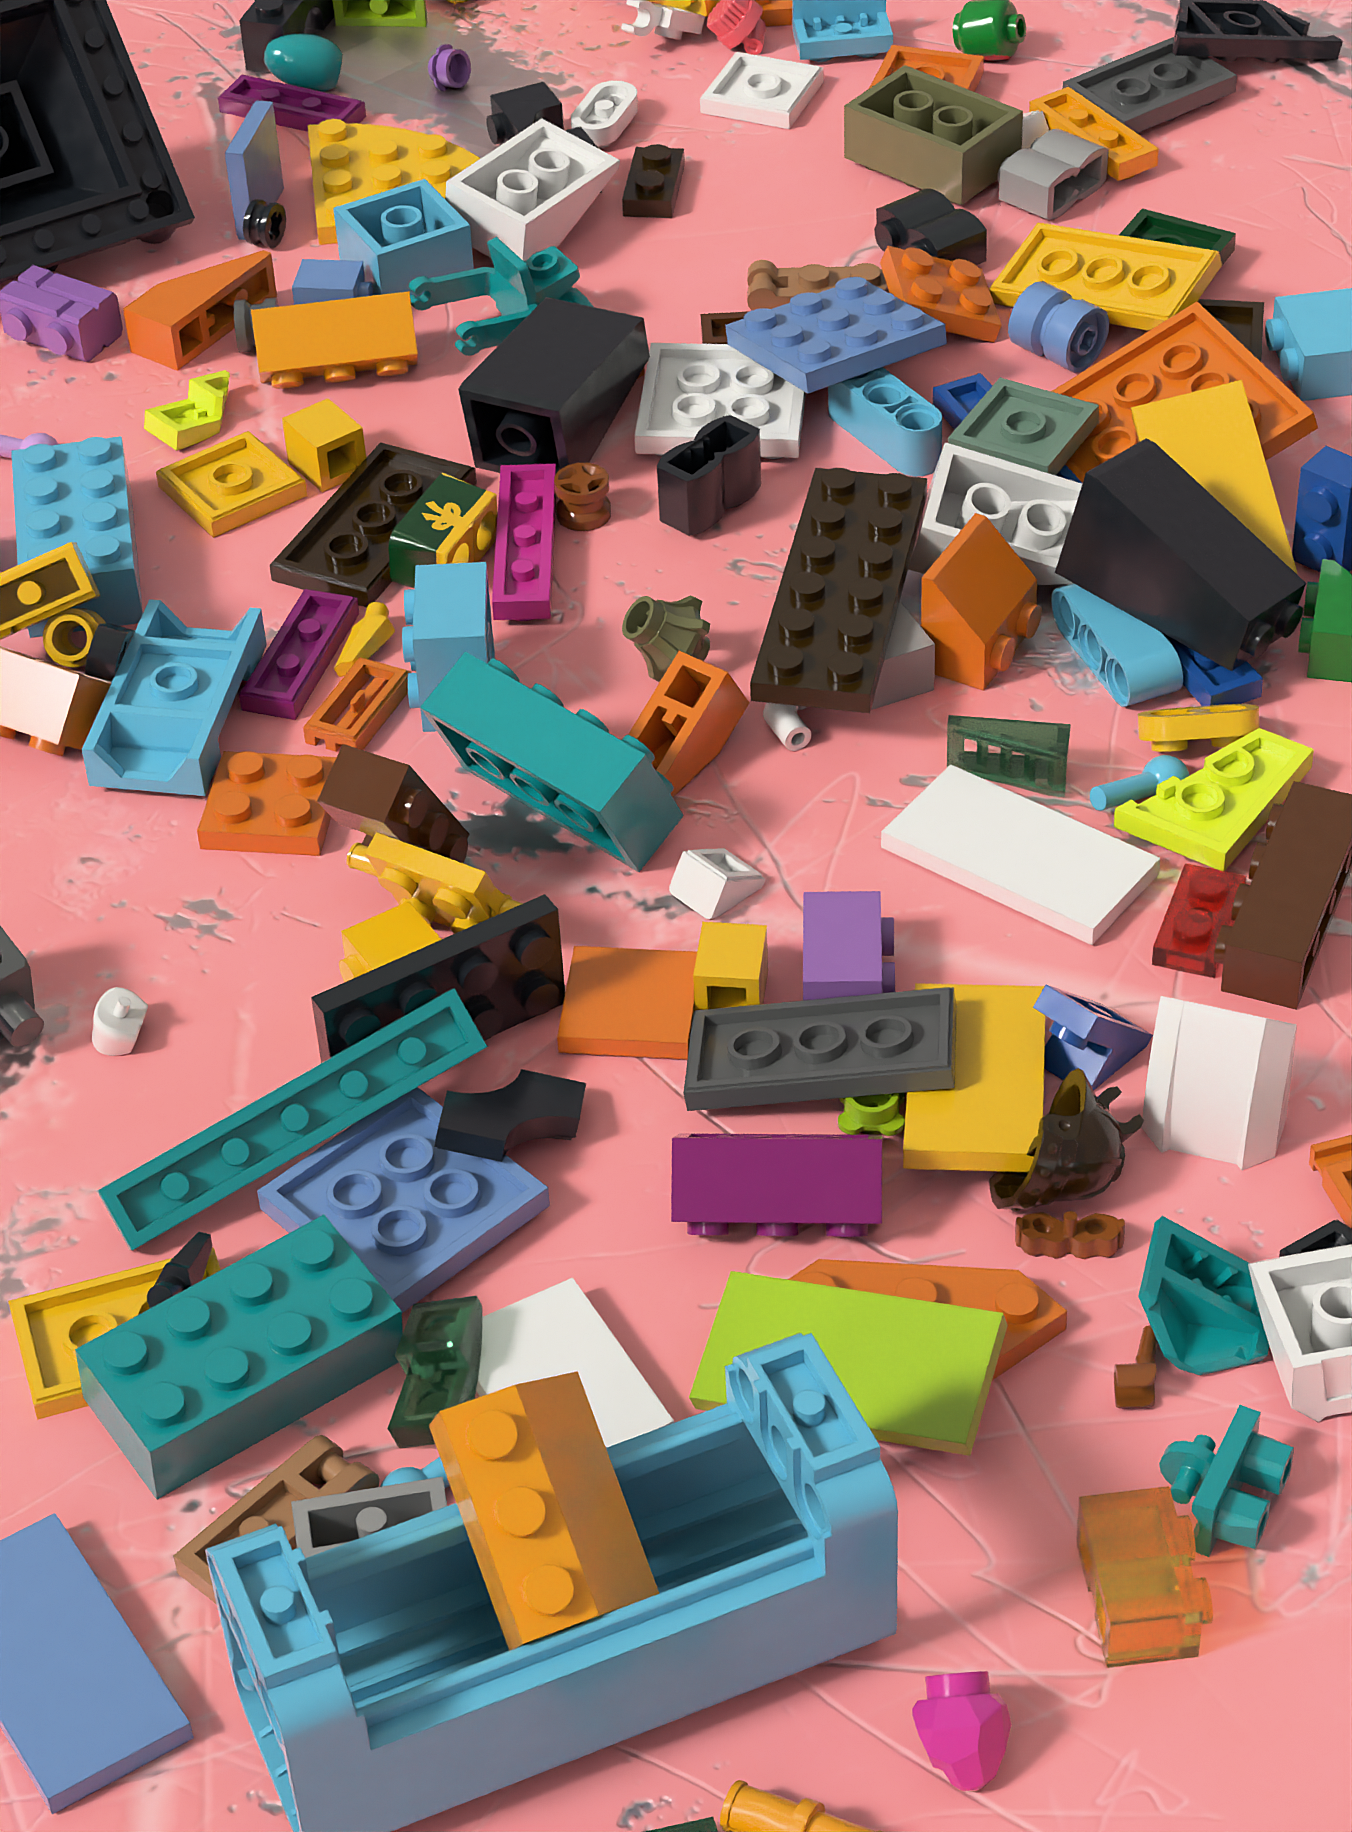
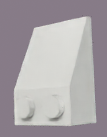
(530, 189)
(1021, 502)

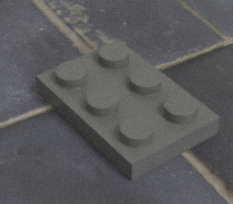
(1154, 85)

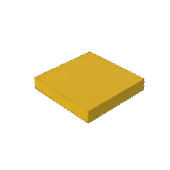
(231, 483)

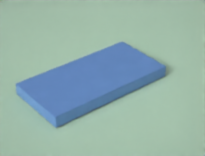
(72, 1675)

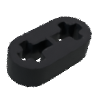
(107, 651)

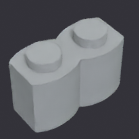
(1053, 173)

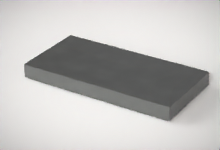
(821, 1049)

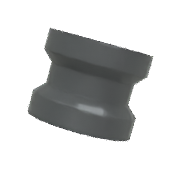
(243, 321)

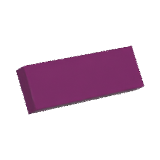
(292, 105)
(299, 654)

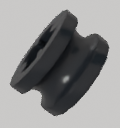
(264, 223)

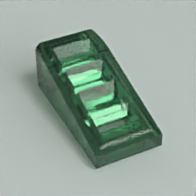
(1044, 748)

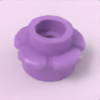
(449, 67)

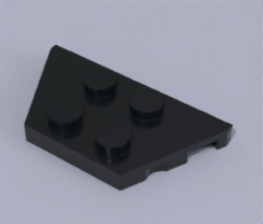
(1246, 30)

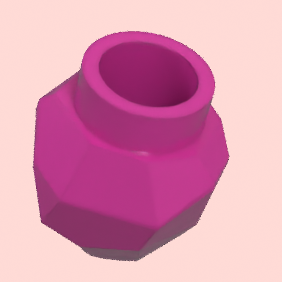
(963, 1727)

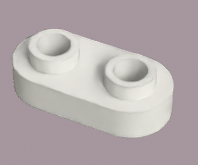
(606, 111)

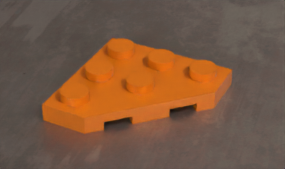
(1028, 1310)

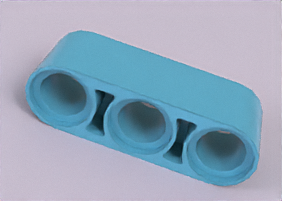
(889, 420)
(1120, 650)

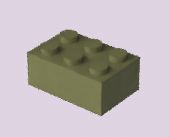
(931, 133)

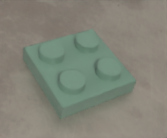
(1027, 426)

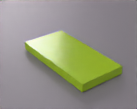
(906, 1362)

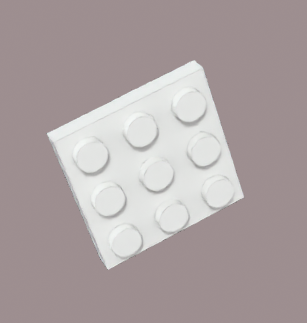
(702, 382)

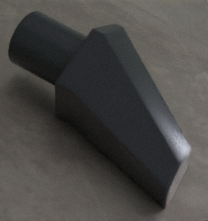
(182, 1270)

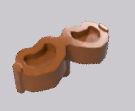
(1084, 1238)

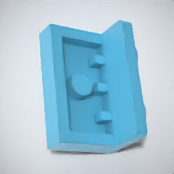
(840, 28)

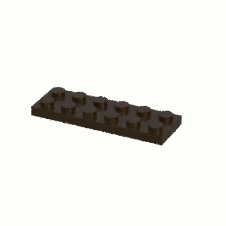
(840, 591)

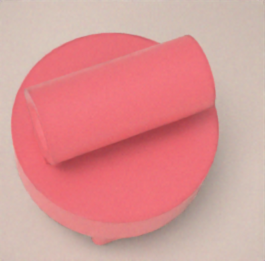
(738, 22)

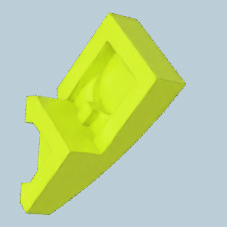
(191, 419)

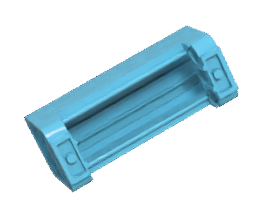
(387, 1670)

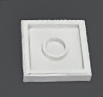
(762, 90)

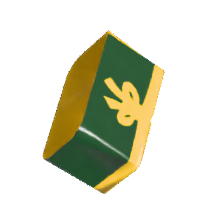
(443, 527)

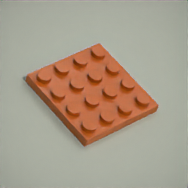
(1173, 360)

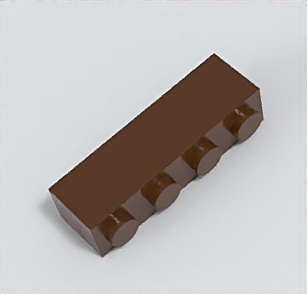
(1290, 897)

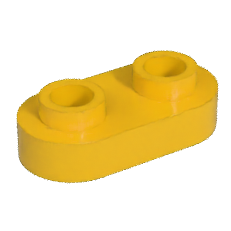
(1173, 727)

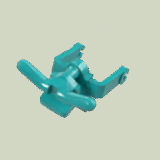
(512, 283)

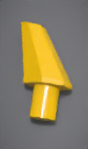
(366, 637)

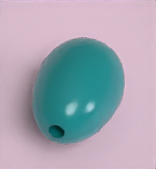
(304, 61)

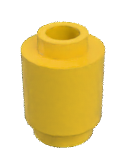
(58, 635)

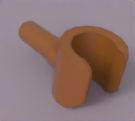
(1136, 1380)

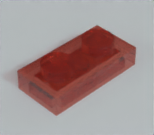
(1194, 920)

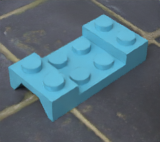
(170, 703)

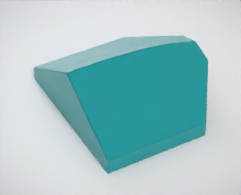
(1200, 1302)

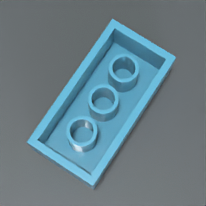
(85, 498)

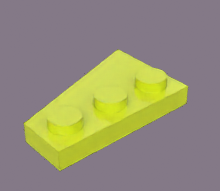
(1222, 804)

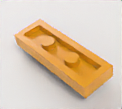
(1077, 115)

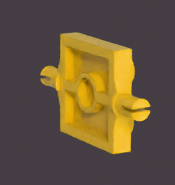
(432, 883)

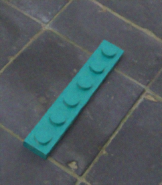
(291, 1119)

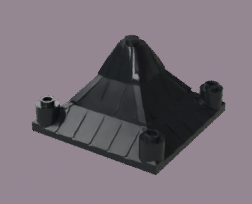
(76, 140)

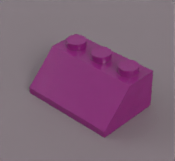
(776, 1182)

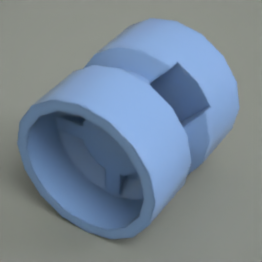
(1059, 327)

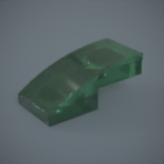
(440, 1364)

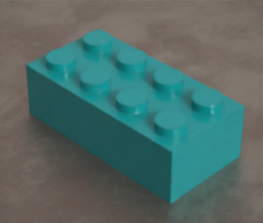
(554, 759)
(240, 1355)

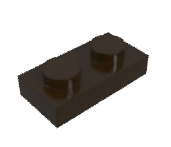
(653, 182)

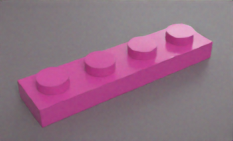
(524, 543)

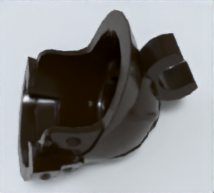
(1074, 1150)

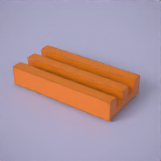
(368, 707)

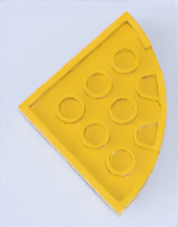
(368, 159)

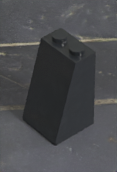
(553, 386)
(1178, 559)

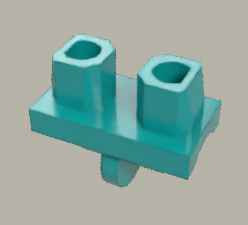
(1218, 1478)

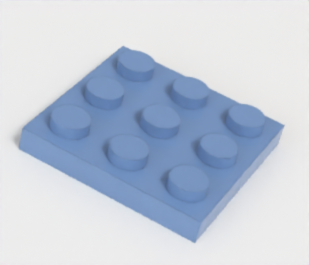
(835, 334)
(404, 1203)

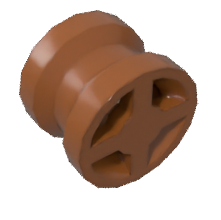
(582, 496)

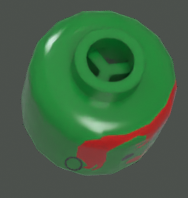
(989, 29)

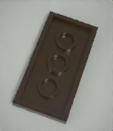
(349, 537)

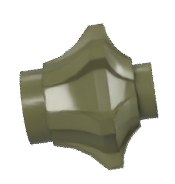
(665, 628)

